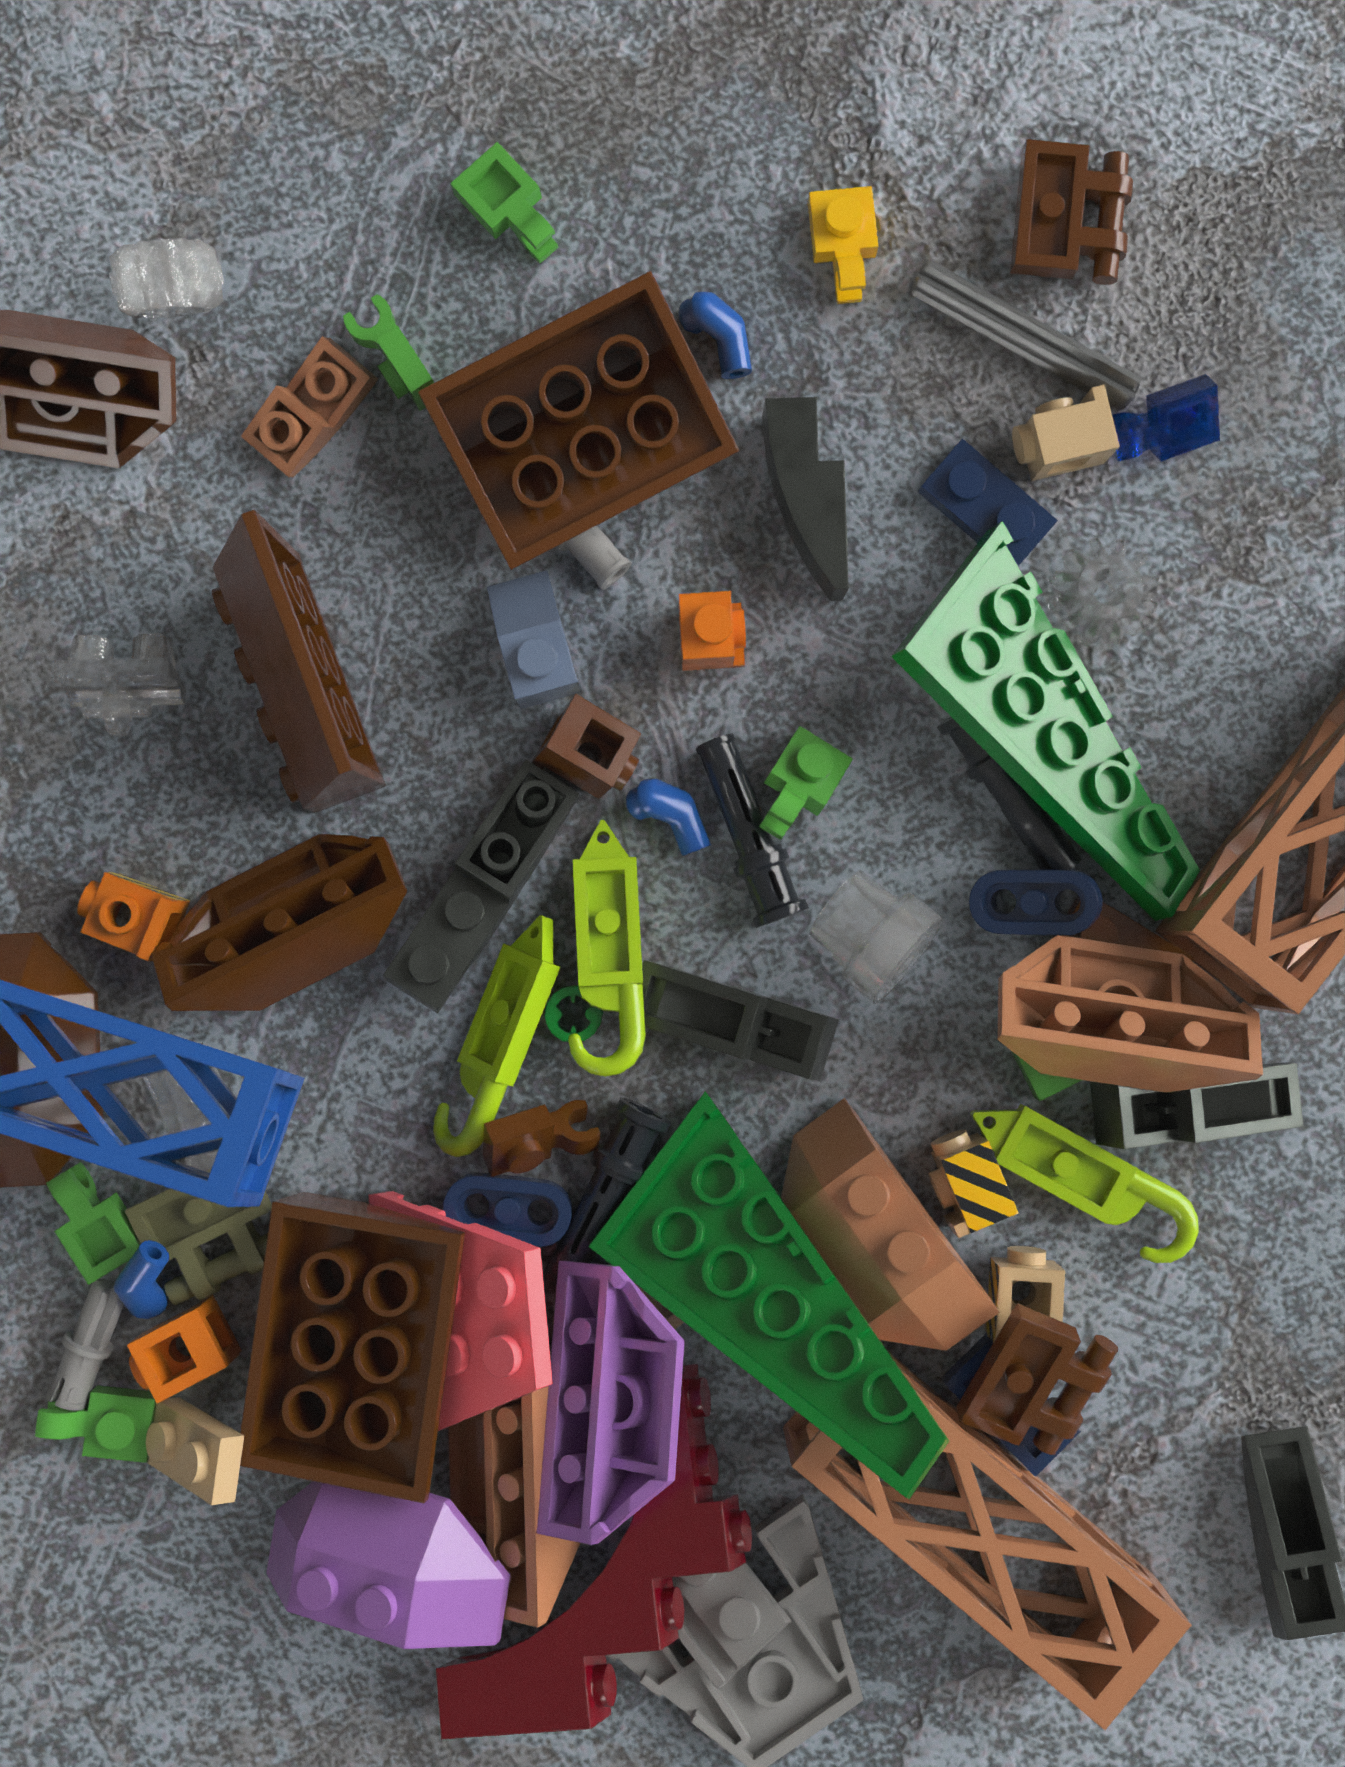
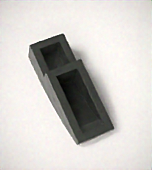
(808, 490)
(736, 1021)
(1145, 1117)
(1293, 1534)

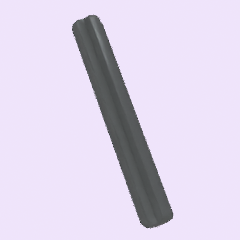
(1023, 334)

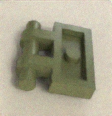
(184, 1224)

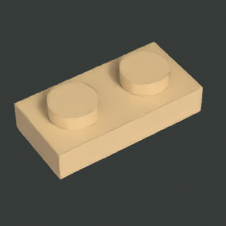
(195, 1450)

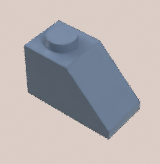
(533, 640)

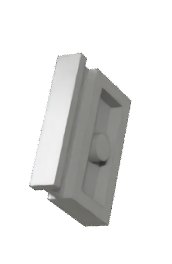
(727, 1620)

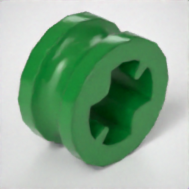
(554, 1013)

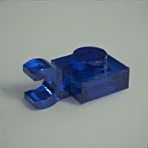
(1175, 421)

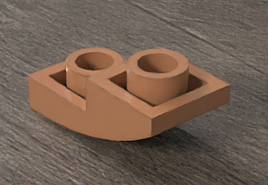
(311, 409)

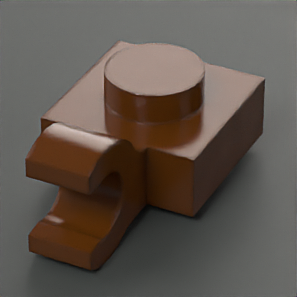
(527, 1137)

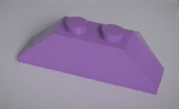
(608, 1405)
(387, 1568)

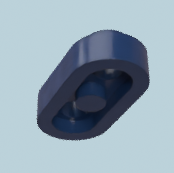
(1036, 902)
(509, 1206)

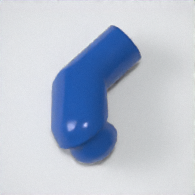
(716, 318)
(672, 806)
(137, 1281)

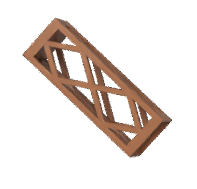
(1270, 828)
(1124, 1626)

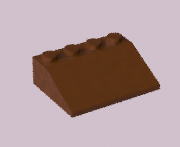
(579, 420)
(294, 668)
(351, 1345)

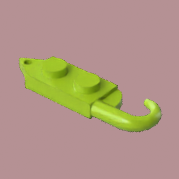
(609, 948)
(501, 1033)
(1085, 1175)

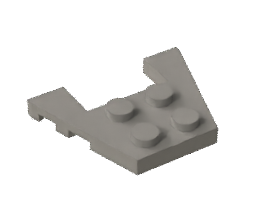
(791, 1684)

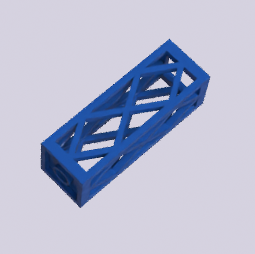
(244, 1139)

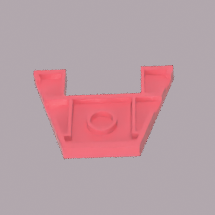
(498, 1318)

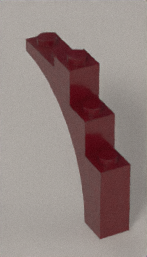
(561, 1671)

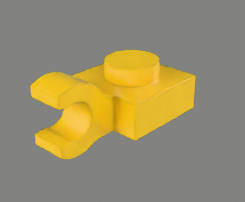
(844, 234)

